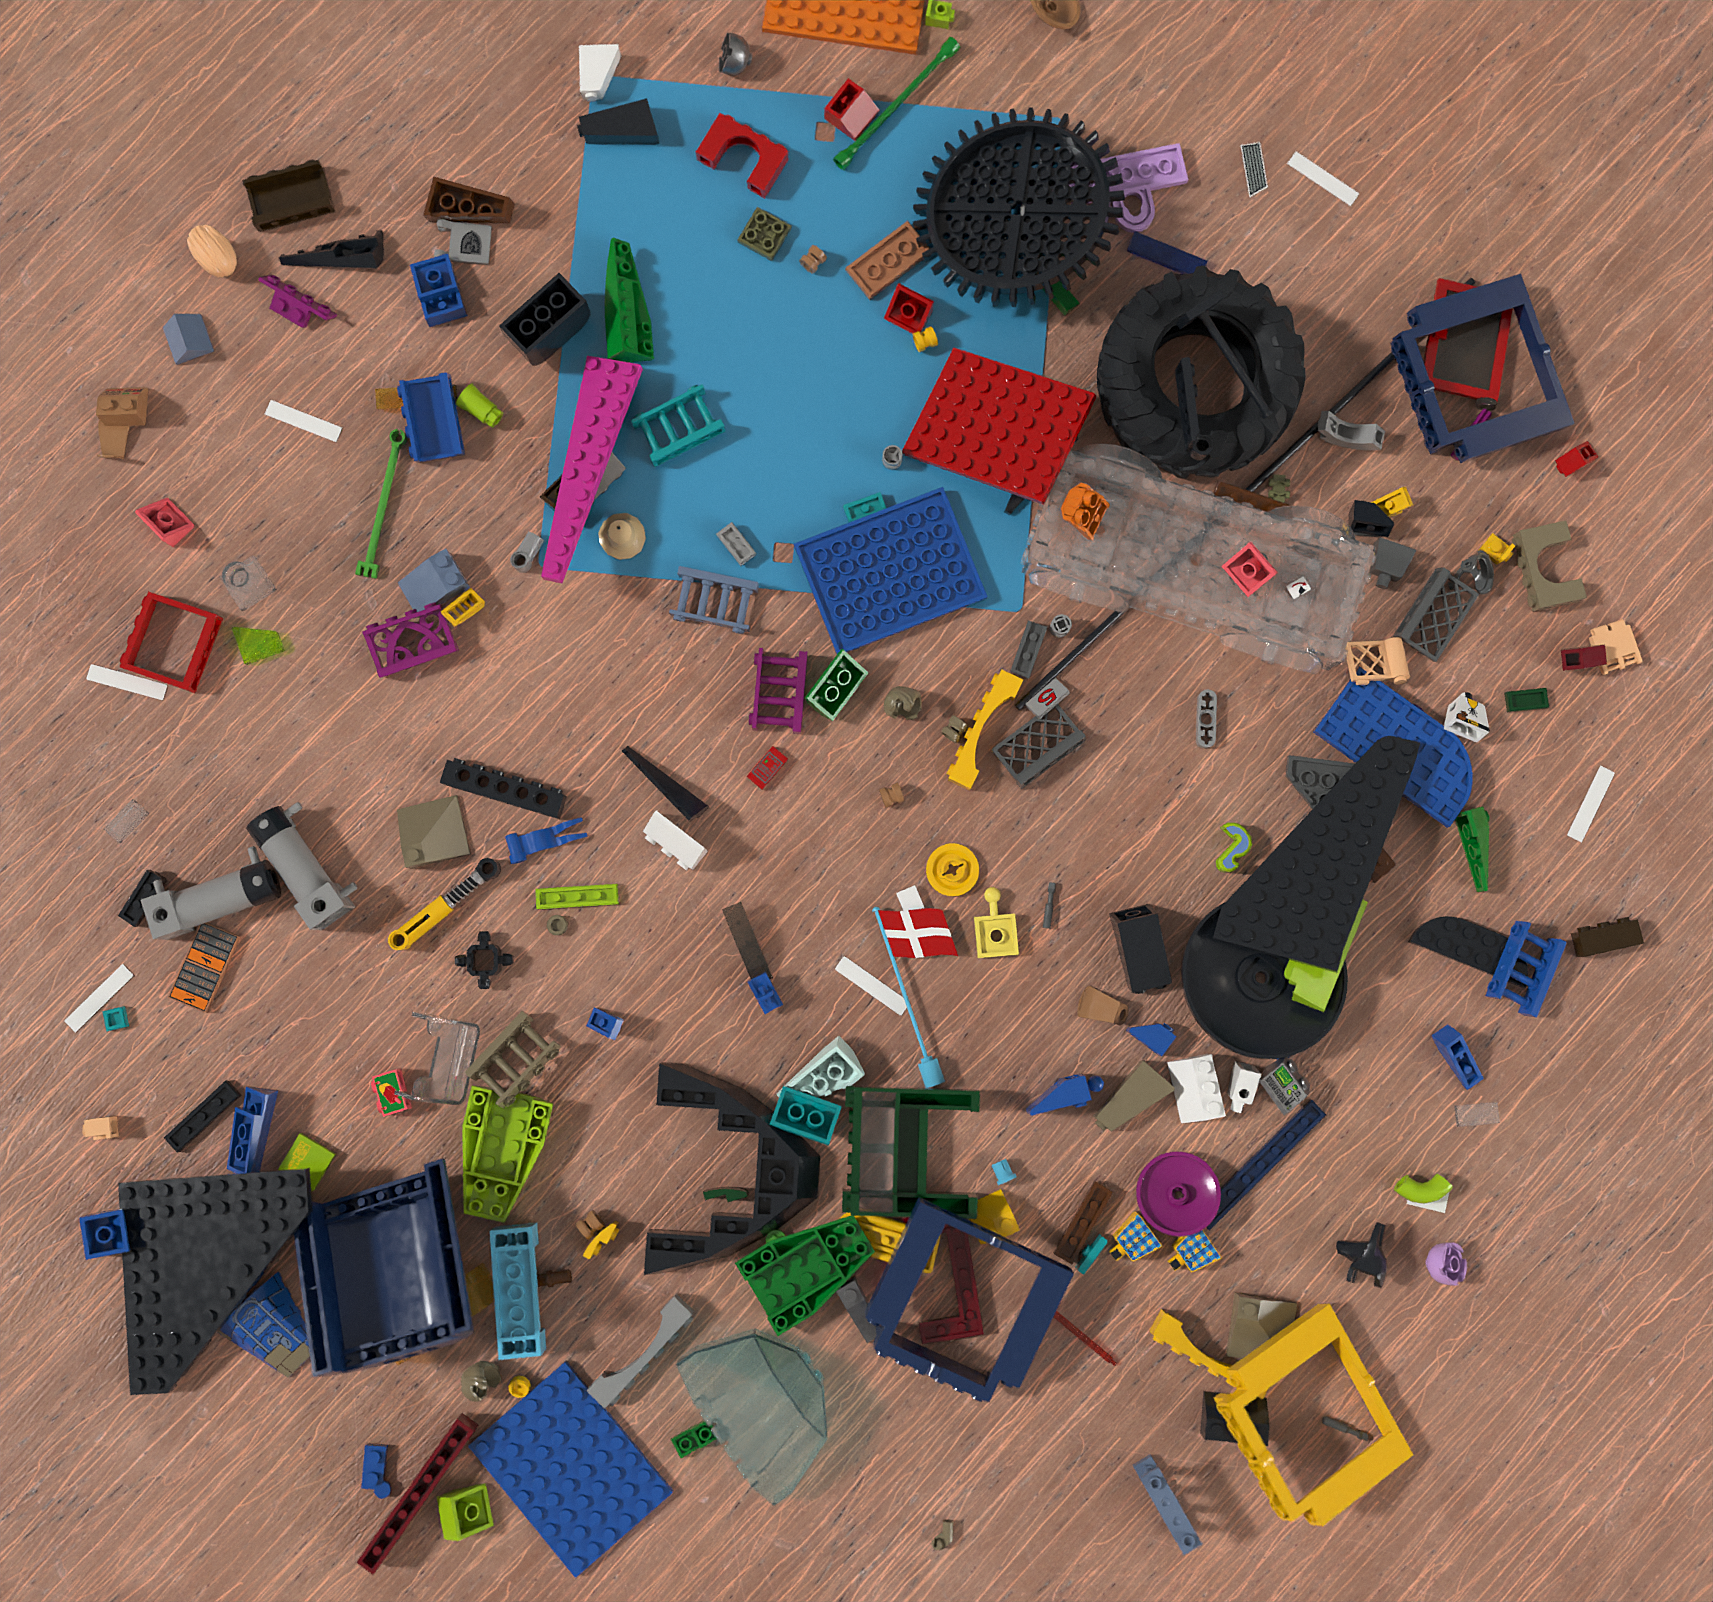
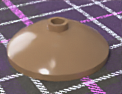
(1057, 13)

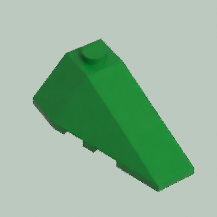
(1474, 835)

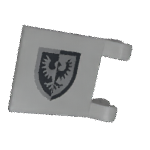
(467, 242)

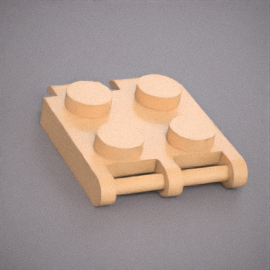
(1619, 645)

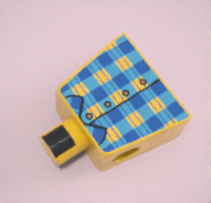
(1134, 1239)
(1193, 1252)

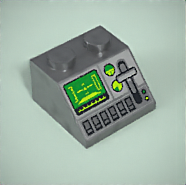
(1285, 1084)

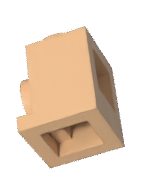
(101, 1128)

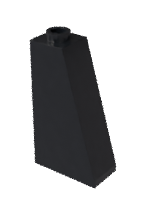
(620, 125)

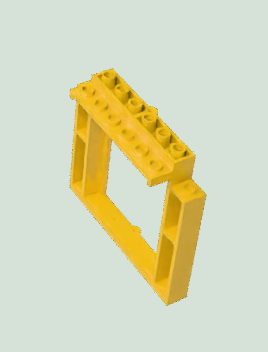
(1269, 1365)

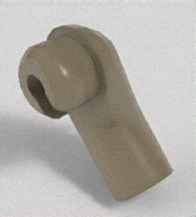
(945, 1537)

